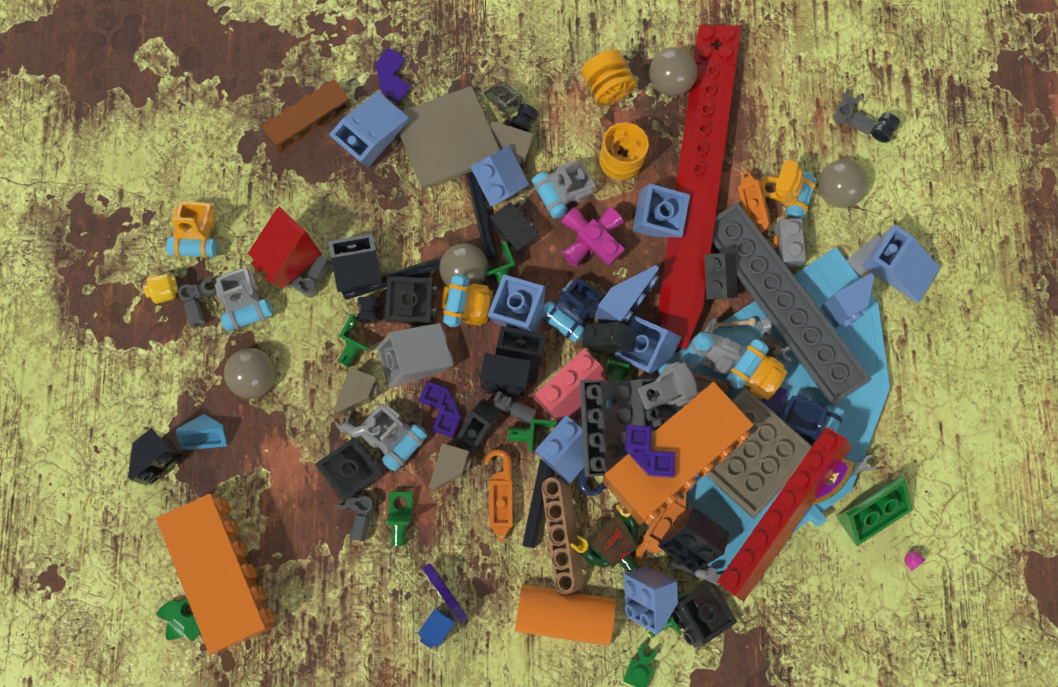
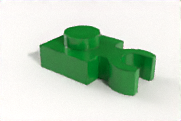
(638, 672)

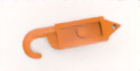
(754, 203)
(500, 495)
(658, 529)

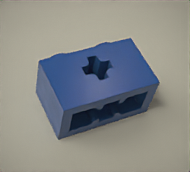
(436, 628)

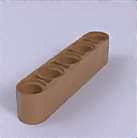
(559, 547)

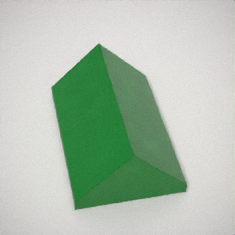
(876, 511)

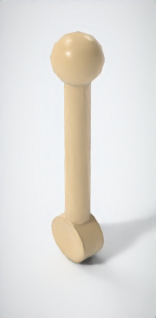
(752, 322)

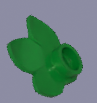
(179, 620)

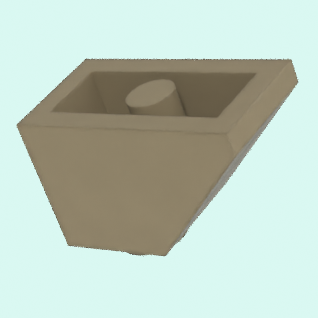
(519, 140)
(356, 391)
(449, 466)

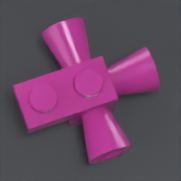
(593, 237)

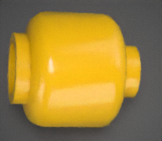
(161, 287)

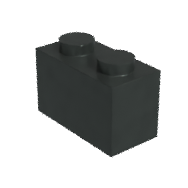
(514, 228)
(721, 276)
(609, 338)

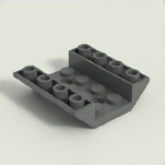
(608, 427)

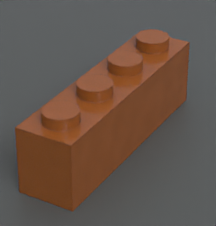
(306, 116)

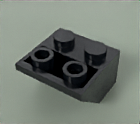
(354, 262)
(522, 345)
(504, 375)
(151, 456)
(694, 539)

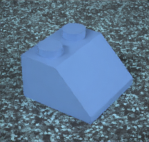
(499, 175)
(661, 212)
(518, 304)
(847, 304)
(651, 347)
(563, 449)

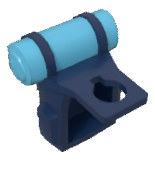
(572, 309)
(811, 419)

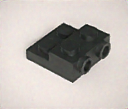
(410, 301)
(349, 469)
(703, 615)

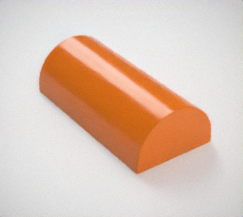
(565, 616)

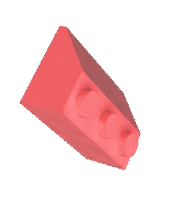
(562, 392)

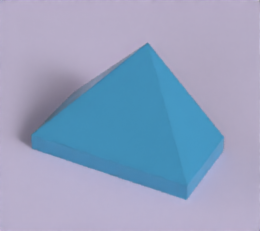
(201, 433)

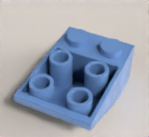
(369, 128)
(902, 263)
(626, 296)

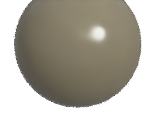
(673, 71)
(843, 183)
(464, 260)
(250, 373)

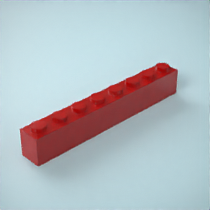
(784, 514)

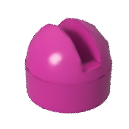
(913, 560)

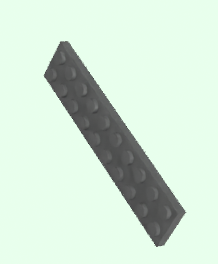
(788, 307)

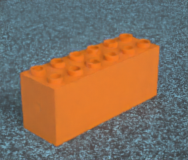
(698, 436)
(215, 573)

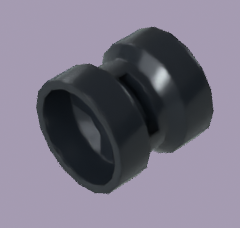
(524, 118)
(886, 126)
(368, 309)

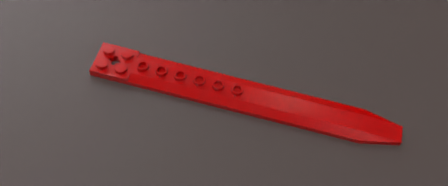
(700, 177)

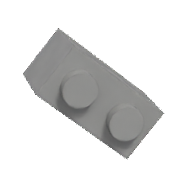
(791, 242)

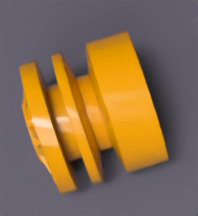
(608, 77)
(623, 151)

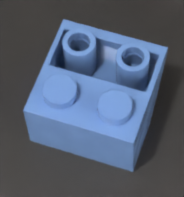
(649, 597)

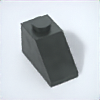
(477, 426)

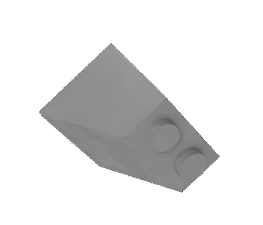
(414, 354)

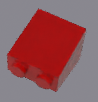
(283, 249)

